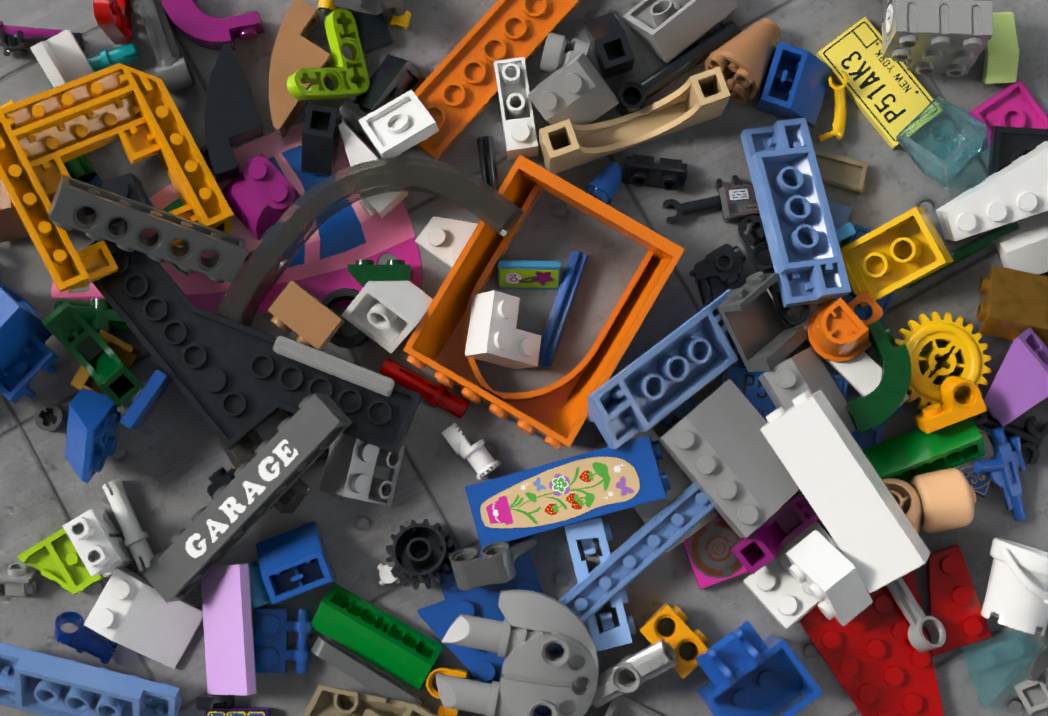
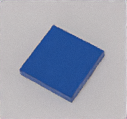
(146, 400)

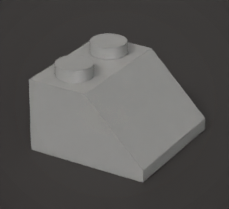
(573, 94)

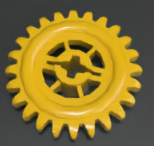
(959, 339)

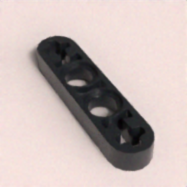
(747, 241)

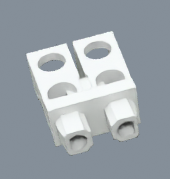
(95, 542)

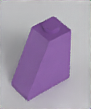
(1020, 380)

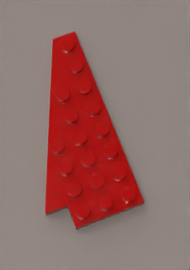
(876, 658)

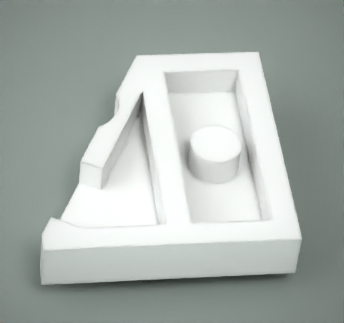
(445, 238)

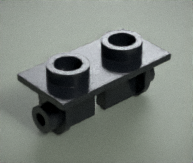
(641, 172)

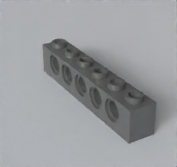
(75, 194)

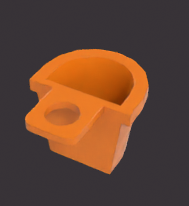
(838, 332)

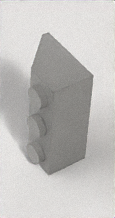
(673, 25)
(804, 373)

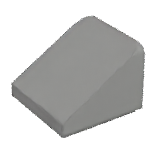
(1033, 693)

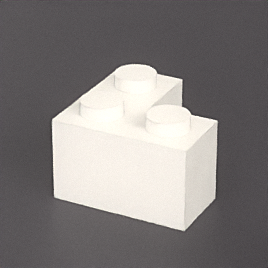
(494, 334)
(830, 576)

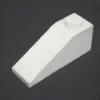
(358, 153)

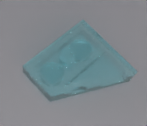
(995, 663)

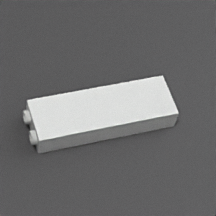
(844, 490)

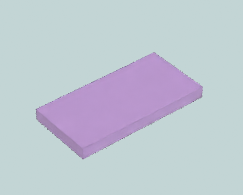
(228, 631)

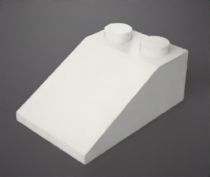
(141, 620)

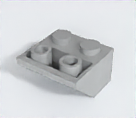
(361, 471)

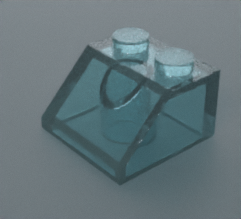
(943, 141)

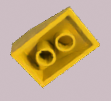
(895, 255)

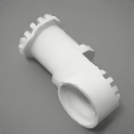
(476, 454)

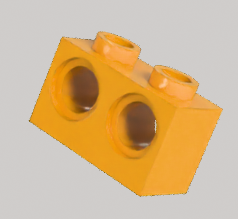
(679, 635)

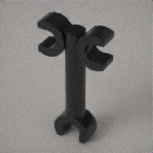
(20, 44)
(697, 205)
(1030, 437)

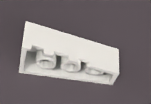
(1000, 199)

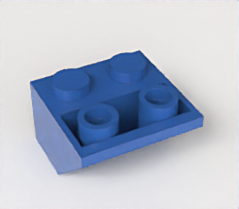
(794, 84)
(91, 432)
(294, 563)

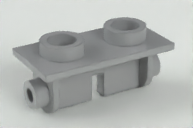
(17, 579)

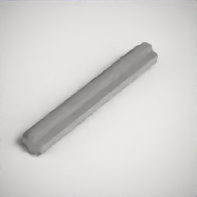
(334, 366)

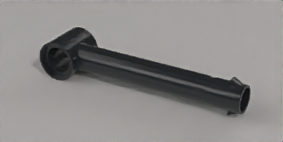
(674, 69)

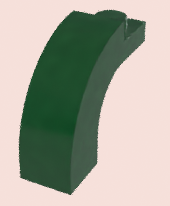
(93, 353)
(880, 405)

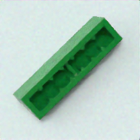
(925, 453)
(376, 636)

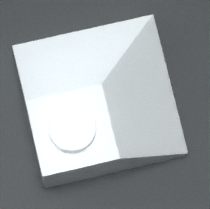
(387, 311)

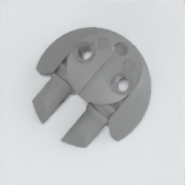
(529, 671)

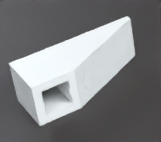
(516, 108)

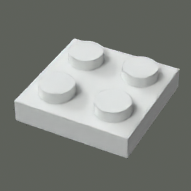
(398, 125)

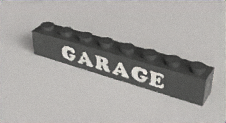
(247, 496)

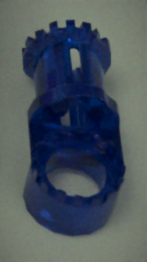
(84, 638)

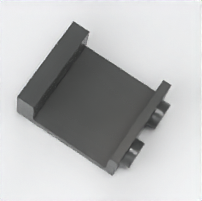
(757, 326)

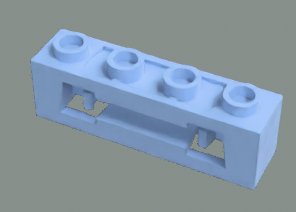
(611, 635)

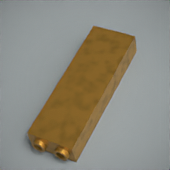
(1013, 303)

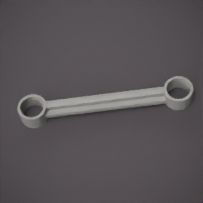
(917, 618)

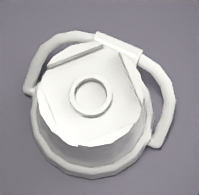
(1018, 587)

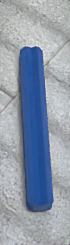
(561, 308)

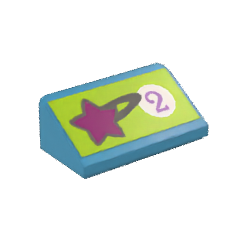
(529, 274)

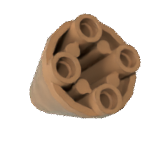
(746, 59)

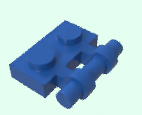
(272, 640)

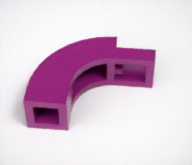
(208, 30)
(775, 533)

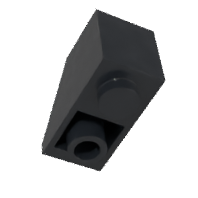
(609, 45)
(320, 139)

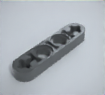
(363, 672)

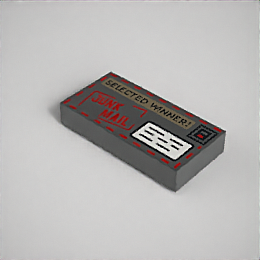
(738, 201)

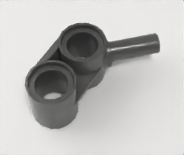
(493, 567)

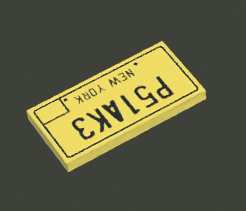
(877, 85)

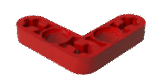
(114, 19)

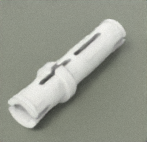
(135, 537)

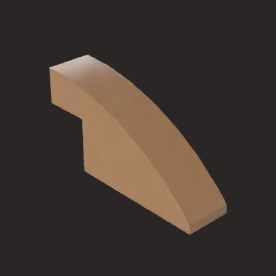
(291, 53)

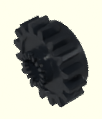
(417, 538)

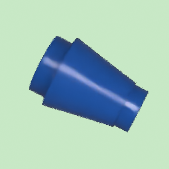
(606, 183)

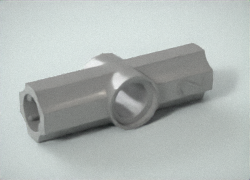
(645, 666)

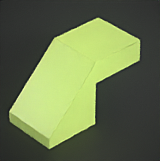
(1001, 51)

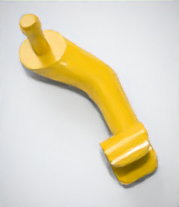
(840, 109)

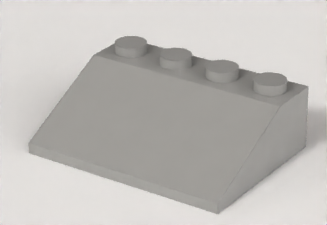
(731, 459)

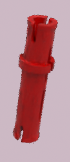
(431, 392)

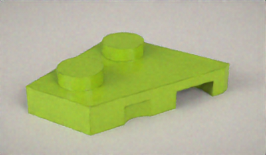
(60, 562)

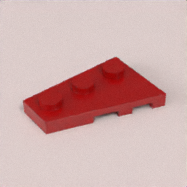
(954, 600)

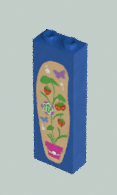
(568, 491)

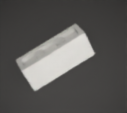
(62, 58)

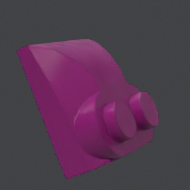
(259, 195)

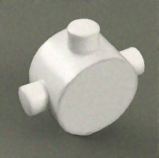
(386, 575)

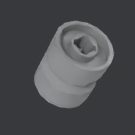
(560, 51)

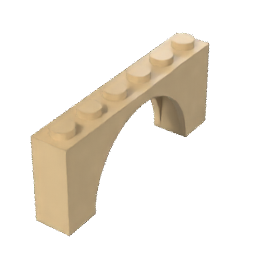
(697, 101)

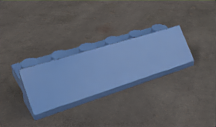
(795, 213)
(663, 376)
(70, 688)

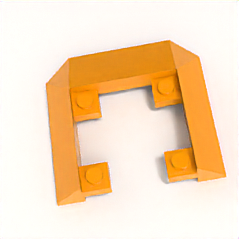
(81, 118)

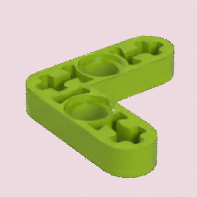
(339, 73)

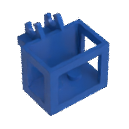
(21, 345)
(754, 676)

